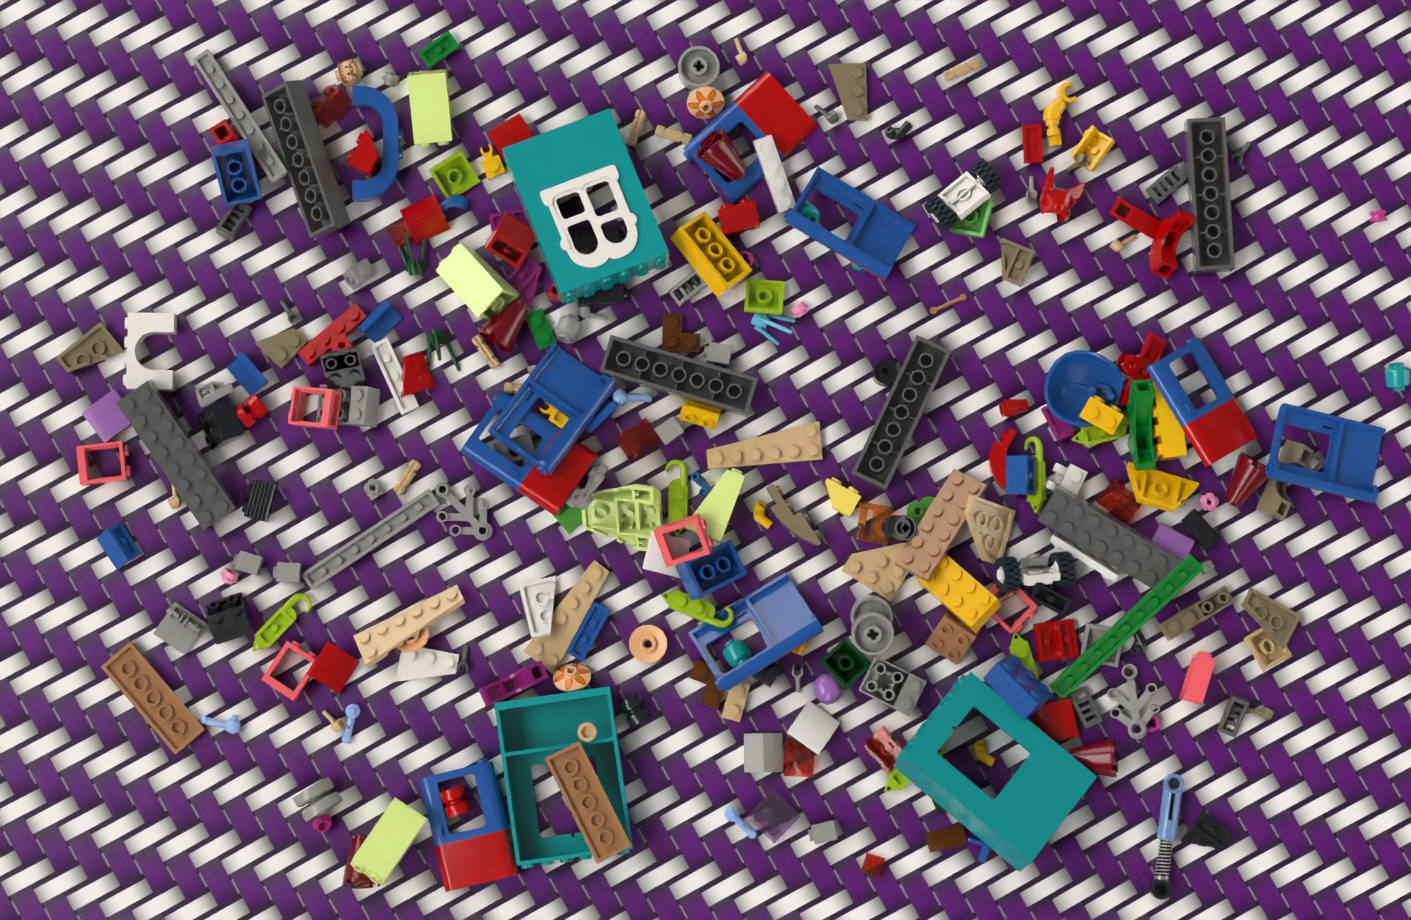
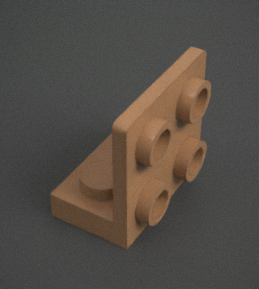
(951, 638)

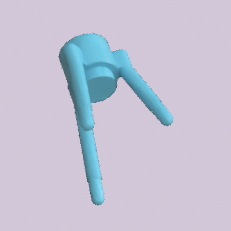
(762, 320)

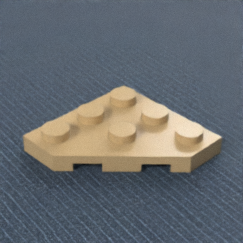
(989, 526)
(877, 569)

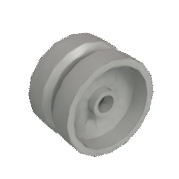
(698, 57)
(871, 603)
(872, 644)
(317, 799)

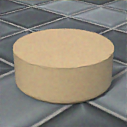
(587, 732)

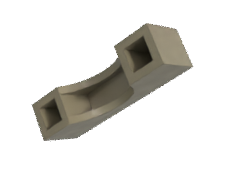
(1274, 499)

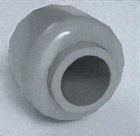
(568, 328)

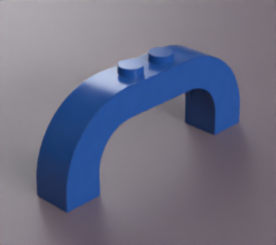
(392, 152)

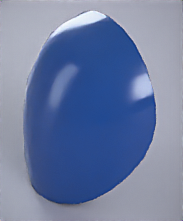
(1078, 377)

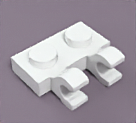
(1072, 478)

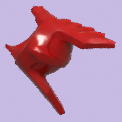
(1059, 199)

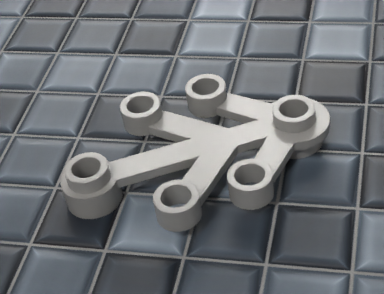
(582, 497)
(465, 514)
(1133, 705)

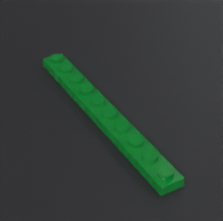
(1126, 626)

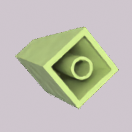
(430, 107)
(476, 282)
(719, 504)
(388, 841)

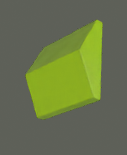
(454, 175)
(764, 296)

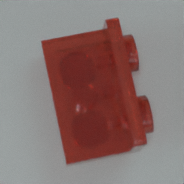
(330, 105)
(1119, 501)
(883, 748)
(797, 759)

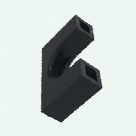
(586, 240)

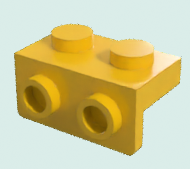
(1093, 145)
(700, 414)
(1101, 415)

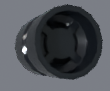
(884, 372)
(898, 527)
(769, 674)
(635, 711)

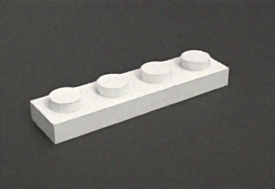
(774, 173)
(393, 372)
(1091, 560)

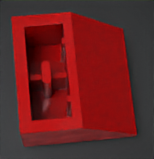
(365, 157)
(738, 217)
(510, 240)

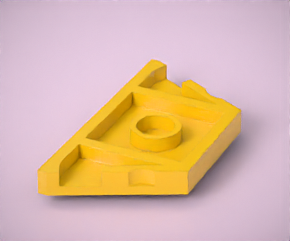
(1160, 488)

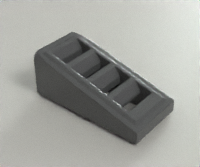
(1178, 173)
(239, 222)
(693, 292)
(1233, 697)
(1098, 719)

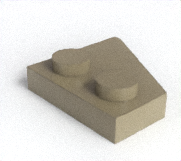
(1015, 261)
(282, 346)

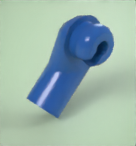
(455, 201)
(701, 481)

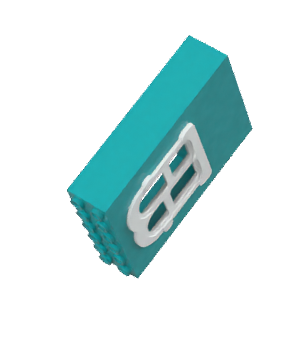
(569, 163)

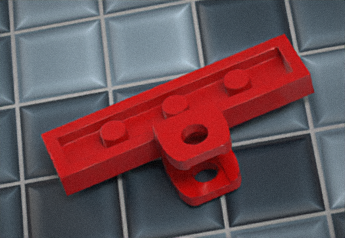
(334, 336)
(1136, 366)

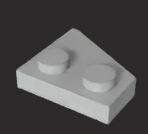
(211, 392)

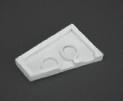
(538, 605)
(426, 664)

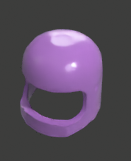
(827, 689)

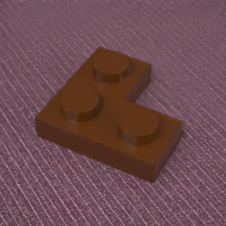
(674, 340)
(702, 673)

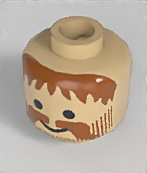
(349, 72)

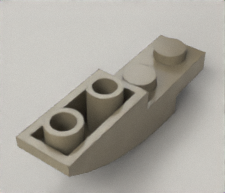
(797, 523)
(1196, 613)

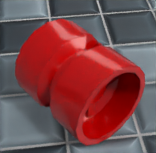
(257, 407)
(455, 801)

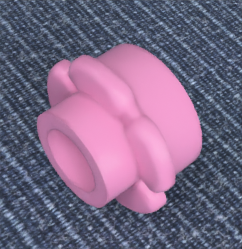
(799, 309)
(1204, 502)
(229, 576)

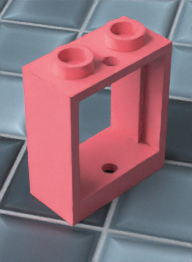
(330, 411)
(83, 464)
(664, 544)
(1029, 613)
(296, 647)
(1197, 677)

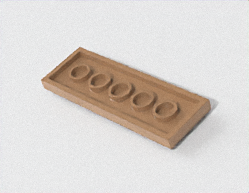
(939, 526)
(153, 698)
(588, 802)

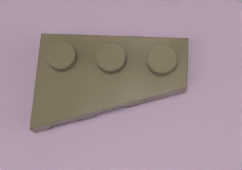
(852, 89)
(90, 349)
(1271, 616)

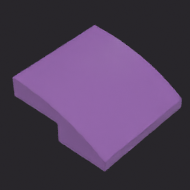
(107, 416)
(1173, 540)

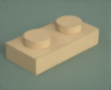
(735, 702)

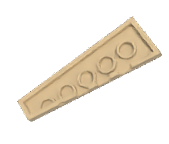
(785, 446)
(568, 618)
(391, 633)

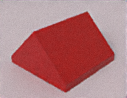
(425, 219)

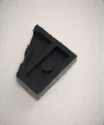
(1207, 832)

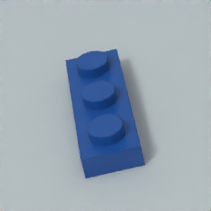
(588, 631)

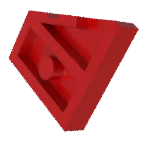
(415, 374)

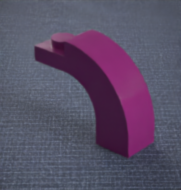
(514, 683)

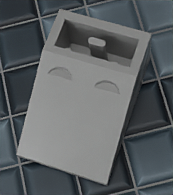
(357, 407)
(892, 686)

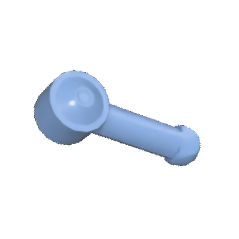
(620, 397)
(352, 712)
(231, 725)
(732, 814)

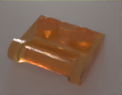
(880, 512)

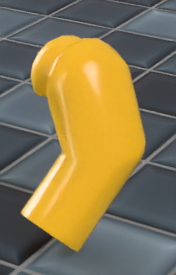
(759, 514)
(981, 753)

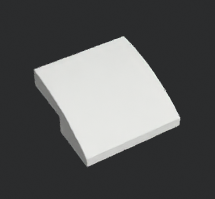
(654, 560)
(813, 727)

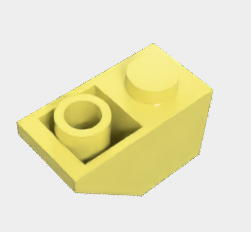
(841, 498)

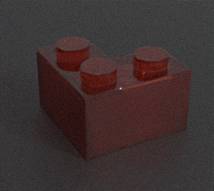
(637, 438)

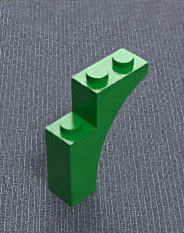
(1140, 422)

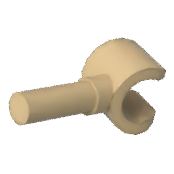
(741, 58)
(1116, 245)
(175, 501)
(336, 725)

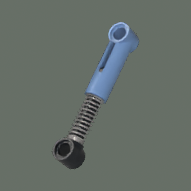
(1167, 834)

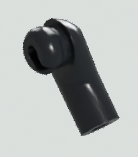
(898, 133)
(1138, 644)

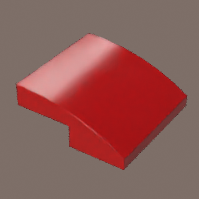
(509, 133)
(1055, 640)
(333, 667)
(1057, 720)

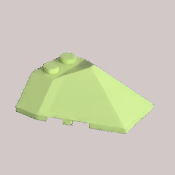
(625, 514)

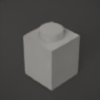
(718, 353)
(670, 430)
(248, 563)
(287, 572)
(823, 832)

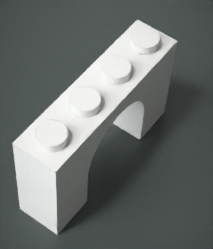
(139, 327)

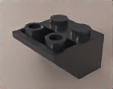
(343, 368)
(220, 424)
(228, 618)

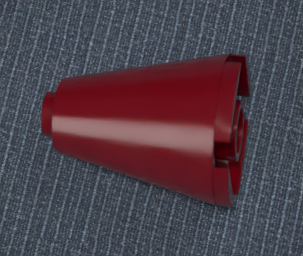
(721, 155)
(505, 326)
(1245, 479)
(1098, 757)
(351, 876)

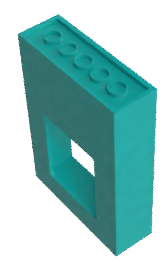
(538, 728)
(1030, 803)

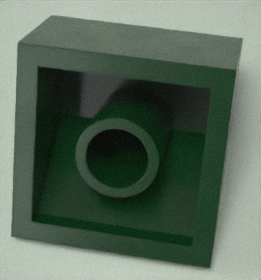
(845, 663)

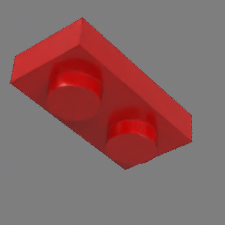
(1032, 144)

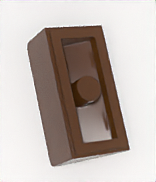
(946, 838)

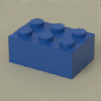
(236, 172)
(711, 570)
(1018, 686)

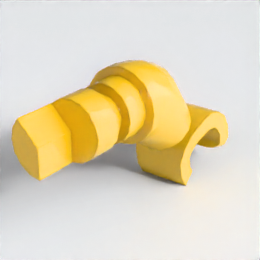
(1053, 112)

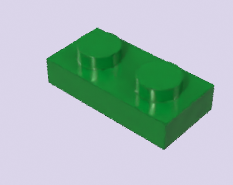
(438, 49)
(540, 329)

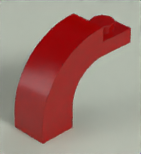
(1165, 242)
(997, 458)

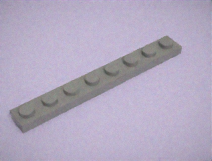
(240, 116)
(370, 539)

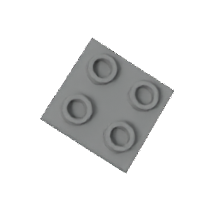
(179, 628)

